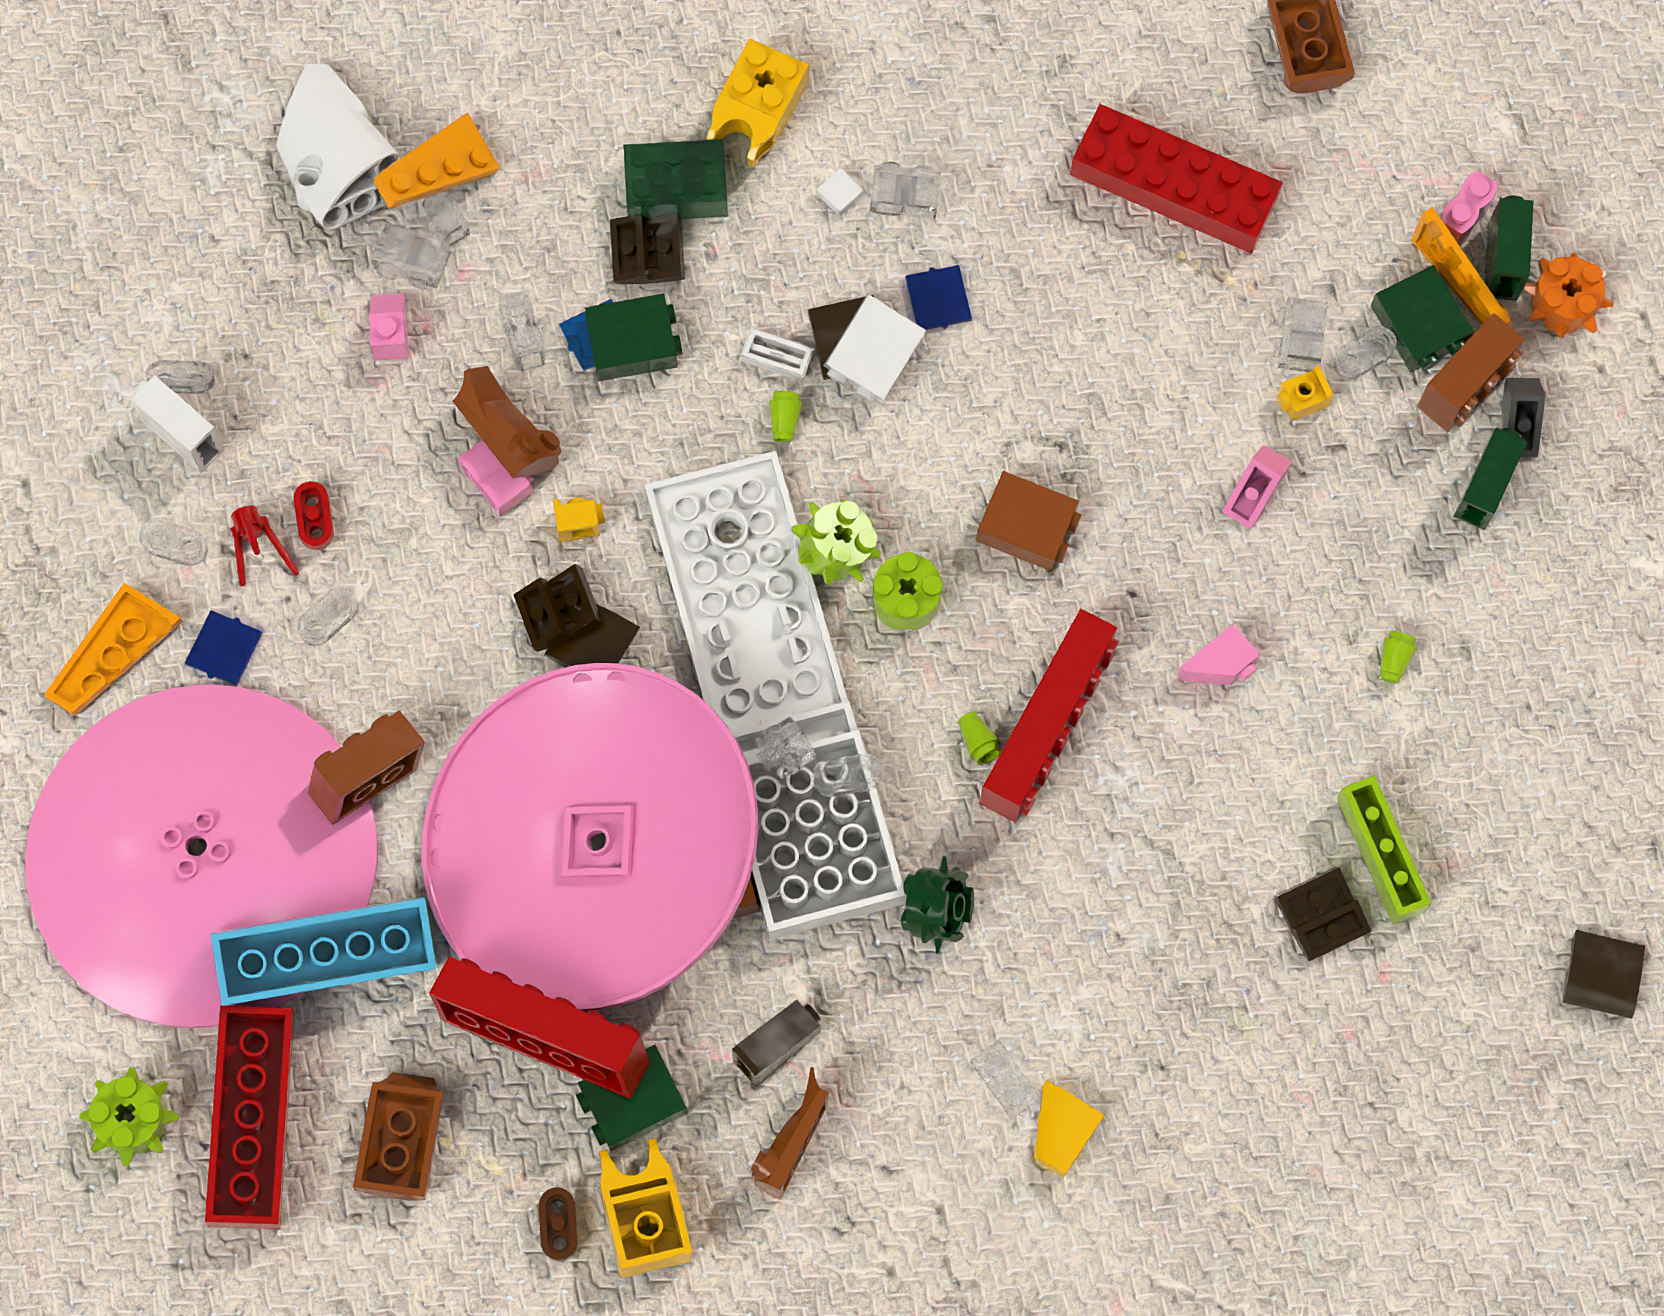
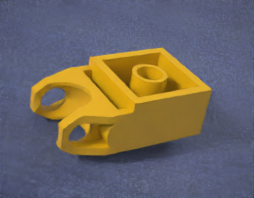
(758, 110)
(640, 1201)

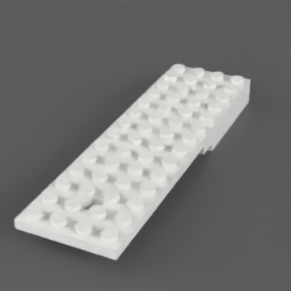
(769, 658)

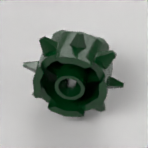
(937, 904)

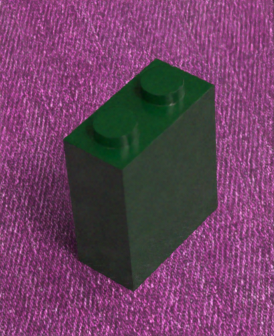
(1509, 247)
(1422, 319)
(632, 337)
(1490, 477)
(626, 1119)

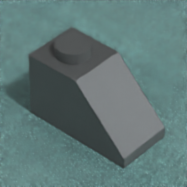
(1524, 411)

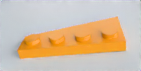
(439, 164)
(1455, 268)
(116, 641)

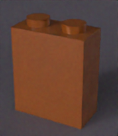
(1028, 521)

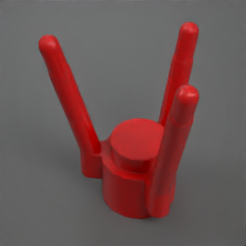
(249, 527)

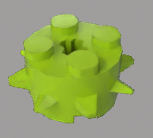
(836, 541)
(108, 1110)

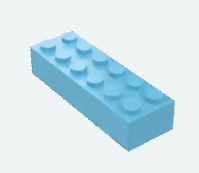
(323, 950)

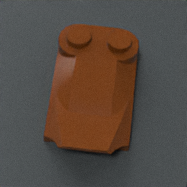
(1311, 44)
(504, 428)
(399, 1137)
(777, 1166)

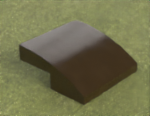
(647, 249)
(828, 325)
(558, 608)
(600, 645)
(1322, 913)
(1603, 974)

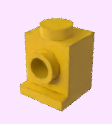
(1301, 405)
(578, 518)

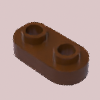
(558, 1225)

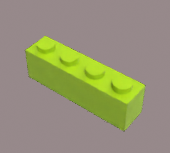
(1383, 850)

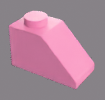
(389, 326)
(1257, 486)
(1222, 660)

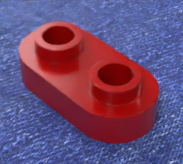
(313, 517)

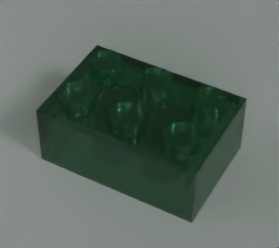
(676, 179)

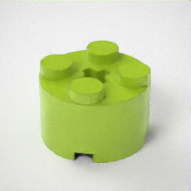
(907, 610)

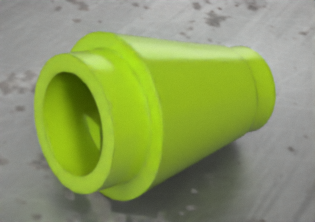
(784, 412)
(1396, 656)
(979, 739)

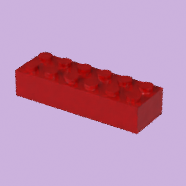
(1175, 178)
(1046, 719)
(540, 1026)
(249, 1118)

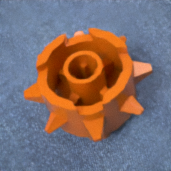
(1571, 277)

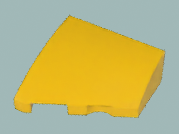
(1063, 1128)

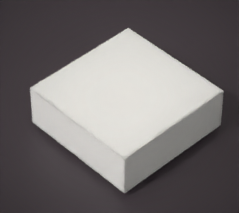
(839, 192)

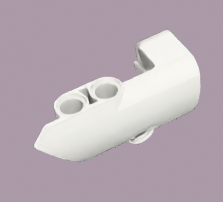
(332, 149)

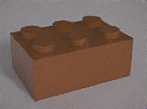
(1472, 374)
(365, 766)

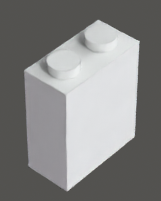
(873, 349)
(177, 423)

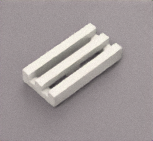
(773, 366)

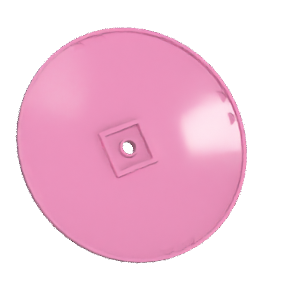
(530, 791)
(114, 833)

